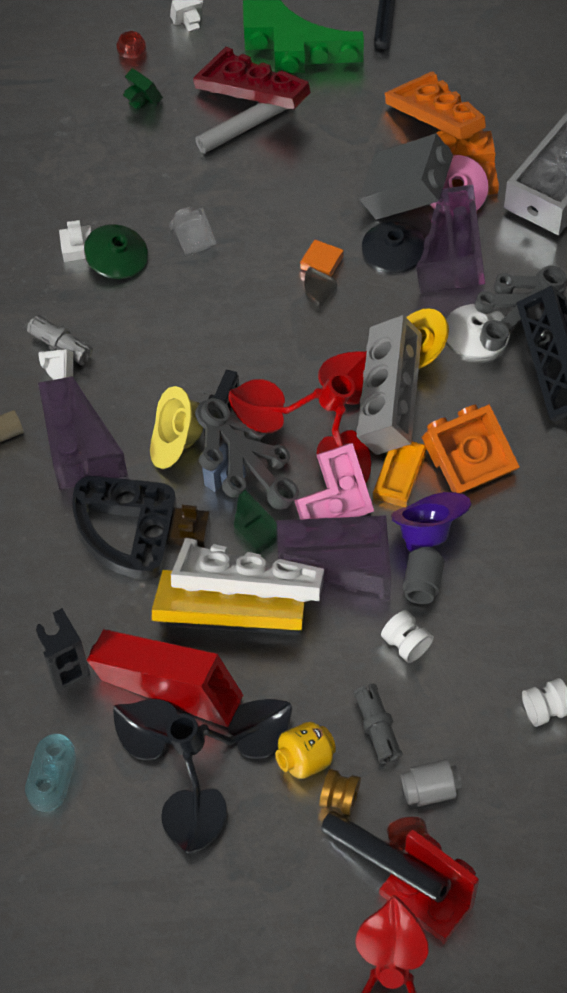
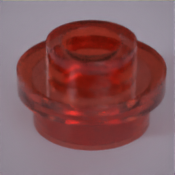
(131, 45)

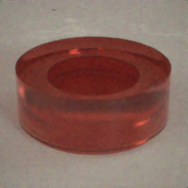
(401, 827)

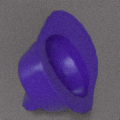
(430, 519)

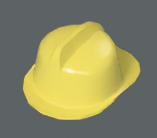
(174, 427)

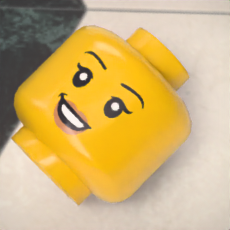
(305, 750)

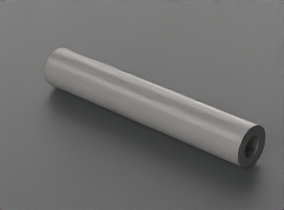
(236, 126)

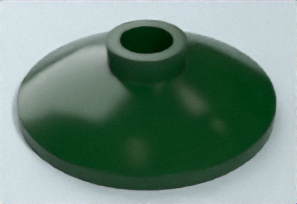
(113, 260)

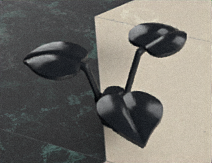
(148, 725)

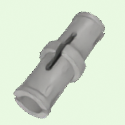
(59, 338)

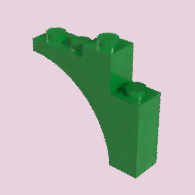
(296, 40)

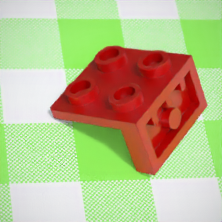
(443, 917)

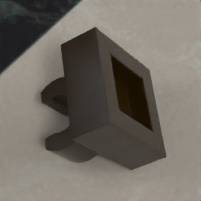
(189, 523)

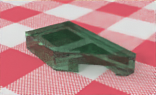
(254, 524)

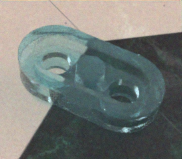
(52, 770)

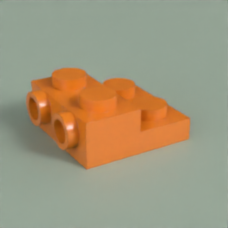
(479, 148)
(470, 448)

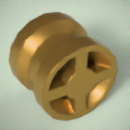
(340, 791)

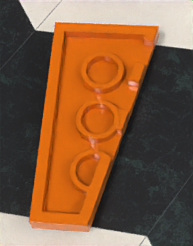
(437, 106)

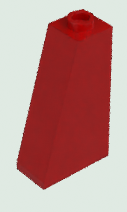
(169, 672)

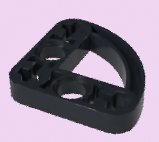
(148, 515)

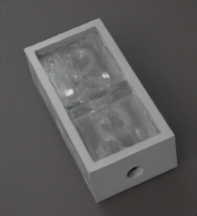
(540, 183)

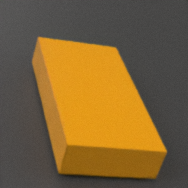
(399, 474)

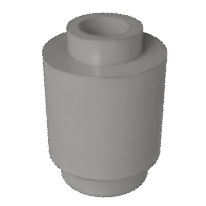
(431, 783)

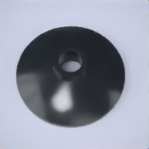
(393, 247)

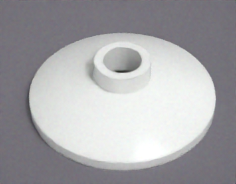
(465, 334)

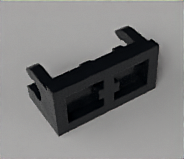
(63, 653)

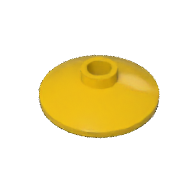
(434, 333)

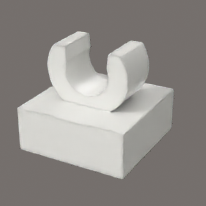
(187, 12)
(73, 240)

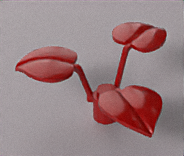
(261, 403)
(394, 944)

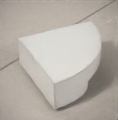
(57, 363)

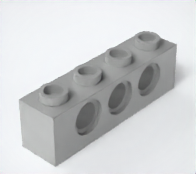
(389, 385)

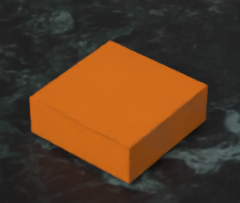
(322, 257)

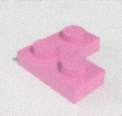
(345, 490)

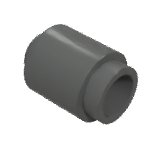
(423, 575)

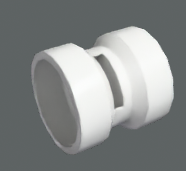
(407, 636)
(546, 702)

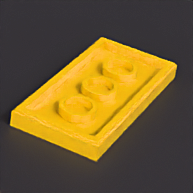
(216, 608)

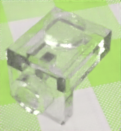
(193, 230)

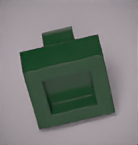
(141, 90)

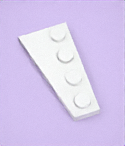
(247, 574)

